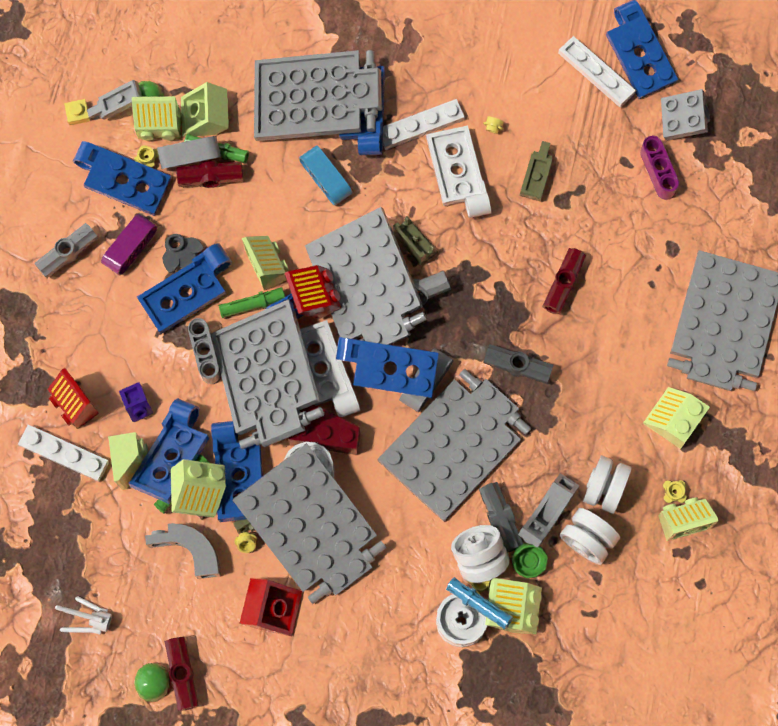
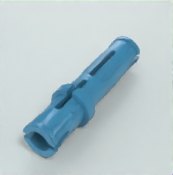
(470, 597)

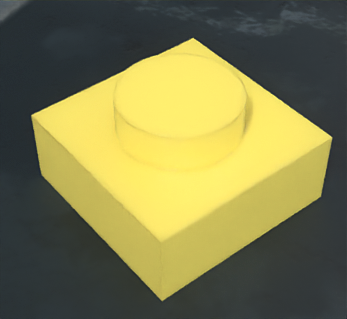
(77, 112)

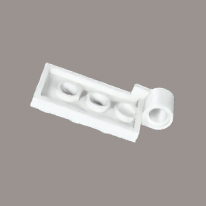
(463, 187)
(333, 383)

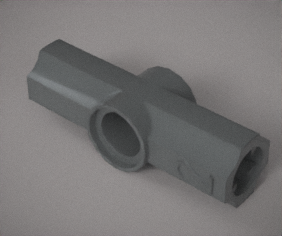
(504, 360)
(501, 515)

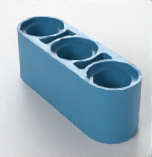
(325, 175)

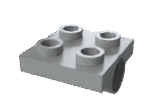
(684, 114)

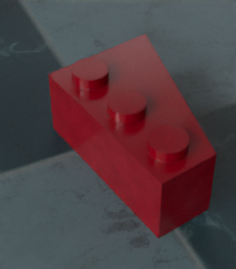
(330, 432)

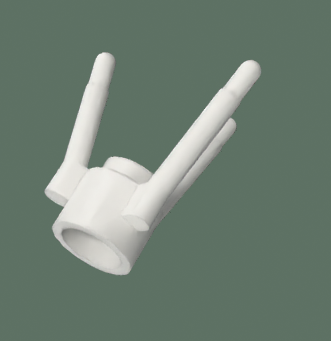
(99, 620)

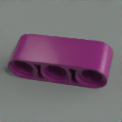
(659, 177)
(129, 244)

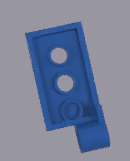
(637, 33)
(370, 142)
(107, 166)
(196, 276)
(371, 361)
(177, 438)
(229, 453)

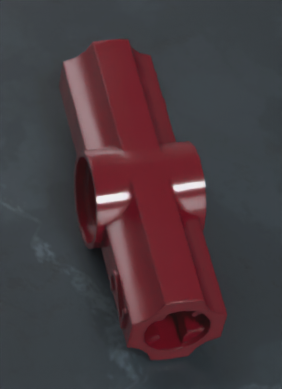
(209, 174)
(559, 292)
(179, 658)

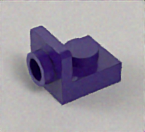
(135, 402)

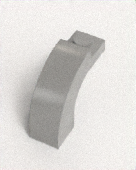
(548, 510)
(204, 556)

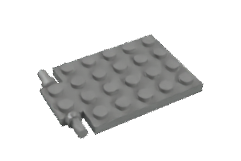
(315, 95)
(370, 280)
(725, 322)
(266, 375)
(454, 444)
(310, 524)

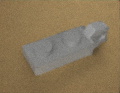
(115, 101)

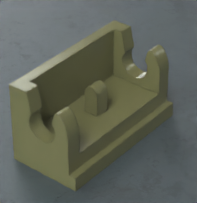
(414, 241)

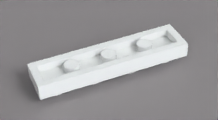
(596, 71)
(422, 124)
(63, 453)

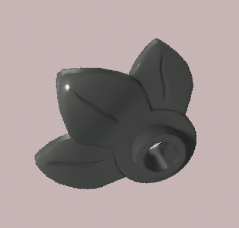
(183, 254)

